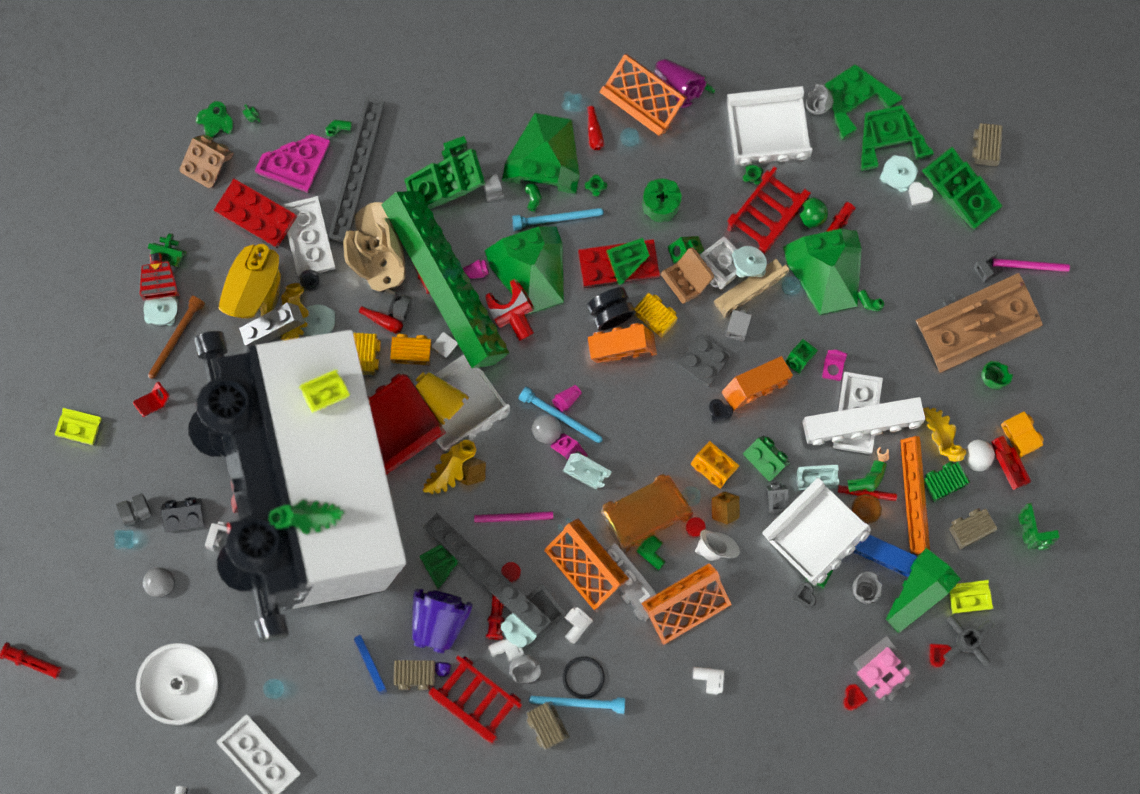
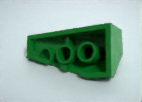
(926, 585)

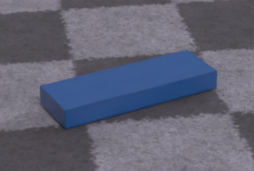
(370, 664)

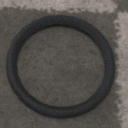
(583, 696)

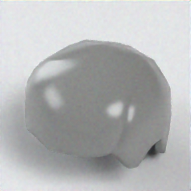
(819, 100)
(546, 428)
(158, 582)
(867, 587)
(525, 669)

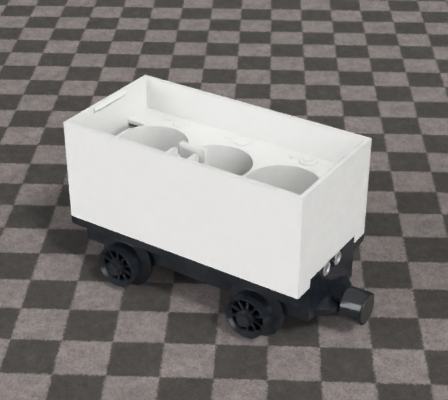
(289, 454)

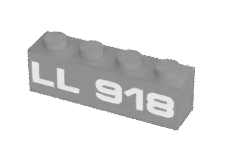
(636, 588)

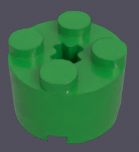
(665, 190)

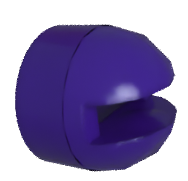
(442, 668)

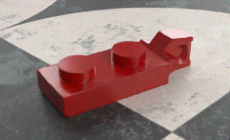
(1010, 463)

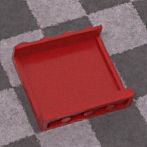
(402, 421)

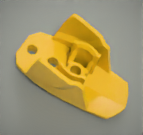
(252, 283)

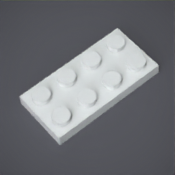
(309, 237)
(858, 392)
(258, 757)

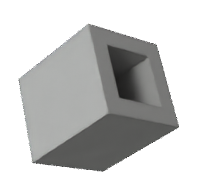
(738, 325)

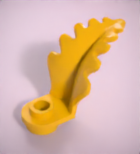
(292, 296)
(943, 434)
(450, 467)

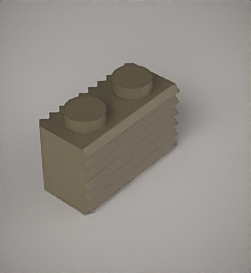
(988, 144)
(972, 528)
(414, 674)
(547, 725)

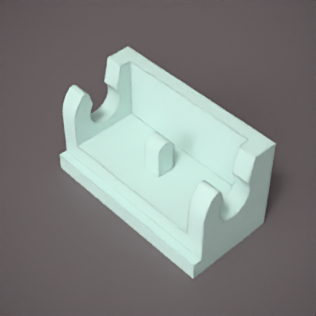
(586, 470)
(825, 473)

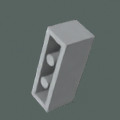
(272, 325)

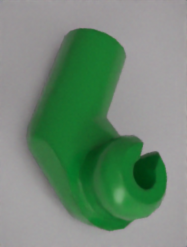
(336, 126)
(870, 304)

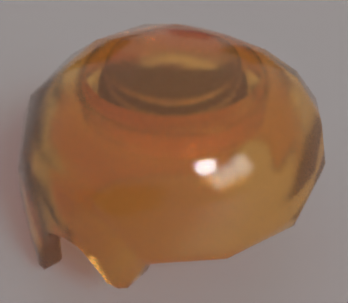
(867, 508)

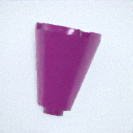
(682, 79)

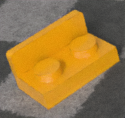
(714, 464)

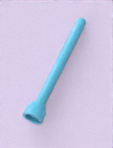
(521, 222)
(528, 396)
(616, 705)

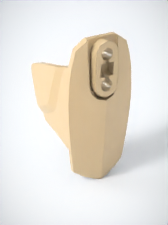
(372, 246)

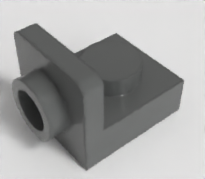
(777, 497)

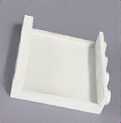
(768, 126)
(478, 411)
(816, 532)

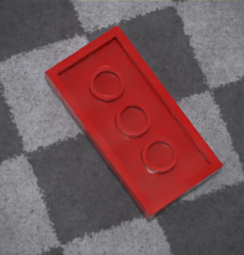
(255, 213)
(597, 269)

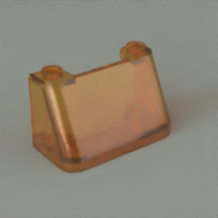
(645, 512)

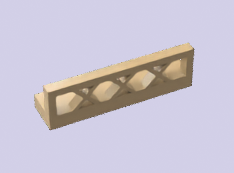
(750, 288)

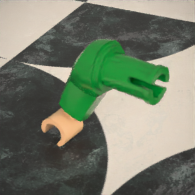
(874, 477)

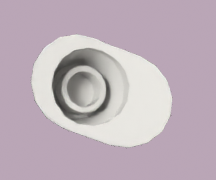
(716, 545)

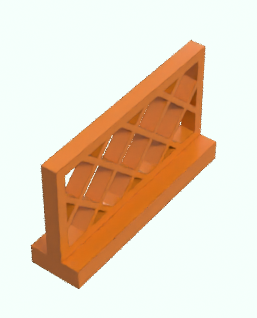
(637, 109)
(595, 555)
(681, 592)

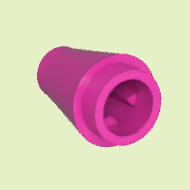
(476, 269)
(566, 398)

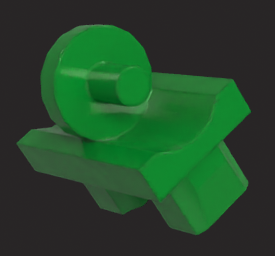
(175, 254)

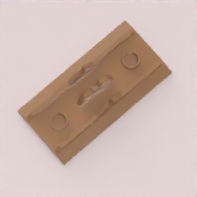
(979, 322)

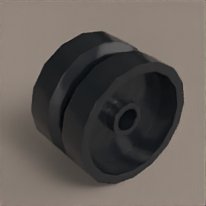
(611, 309)

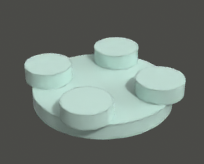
(899, 172)
(749, 262)
(161, 311)
(320, 320)
(517, 632)

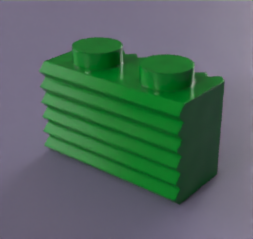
(945, 481)

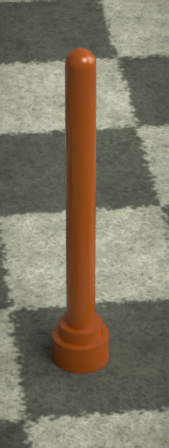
(195, 305)

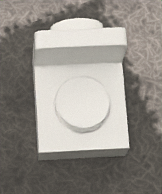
(214, 537)

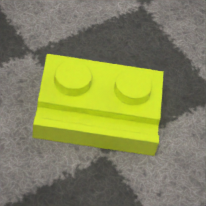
(324, 391)
(78, 426)
(971, 597)

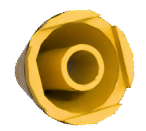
(440, 396)

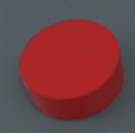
(695, 526)
(511, 571)

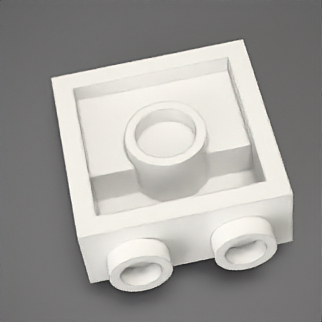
(721, 263)

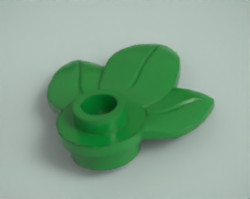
(215, 122)

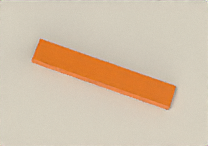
(915, 495)

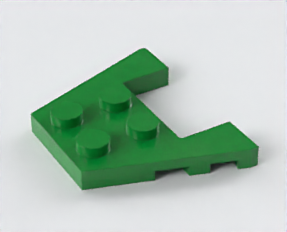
(853, 89)
(889, 128)

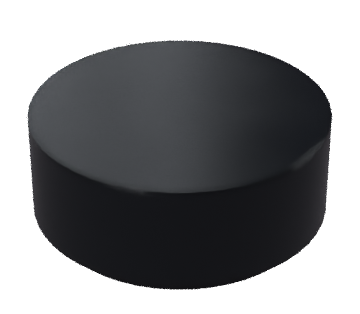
(309, 279)

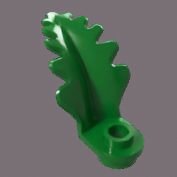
(306, 516)

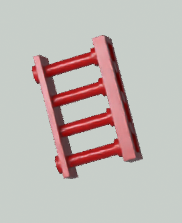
(787, 213)
(456, 707)

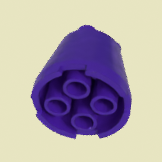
(437, 619)

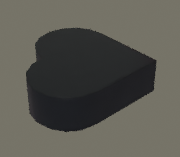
(719, 411)

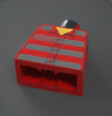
(157, 279)

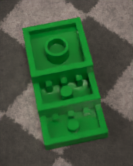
(447, 179)
(962, 188)

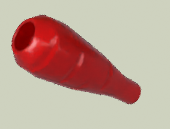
(595, 134)
(385, 321)

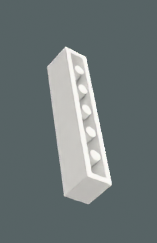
(863, 420)

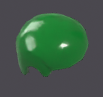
(814, 213)
(996, 375)

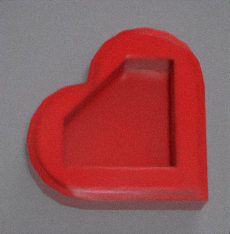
(936, 654)
(854, 697)

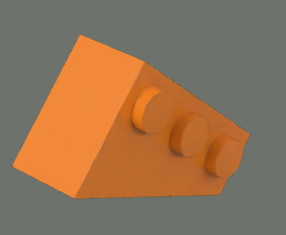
(621, 343)
(757, 383)

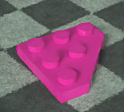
(294, 162)

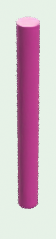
(1030, 265)
(513, 517)

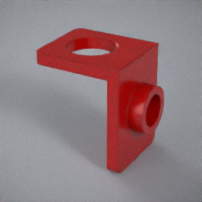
(152, 401)

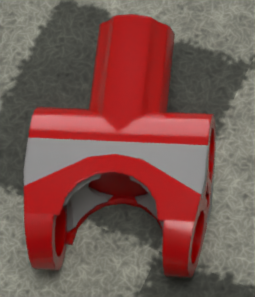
(513, 312)

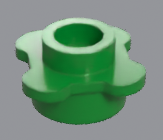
(251, 113)
(758, 171)
(596, 179)

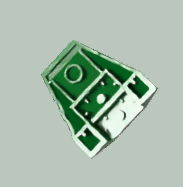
(545, 154)
(534, 261)
(827, 268)

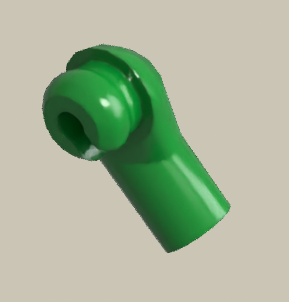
(535, 196)

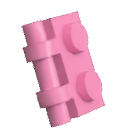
(878, 668)

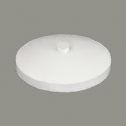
(177, 684)

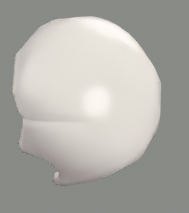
(979, 455)

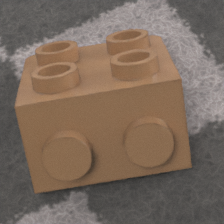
(205, 160)
(688, 276)

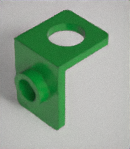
(684, 244)

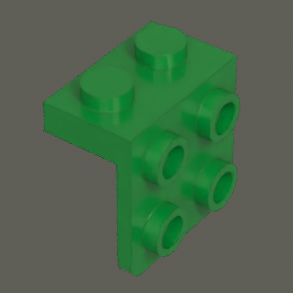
(1031, 536)

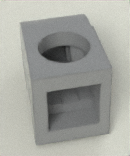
(492, 188)

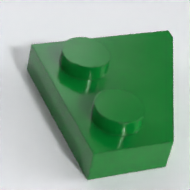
(627, 258)
(438, 564)

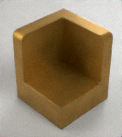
(473, 471)
(725, 507)

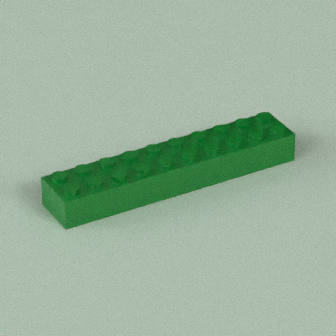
(445, 279)

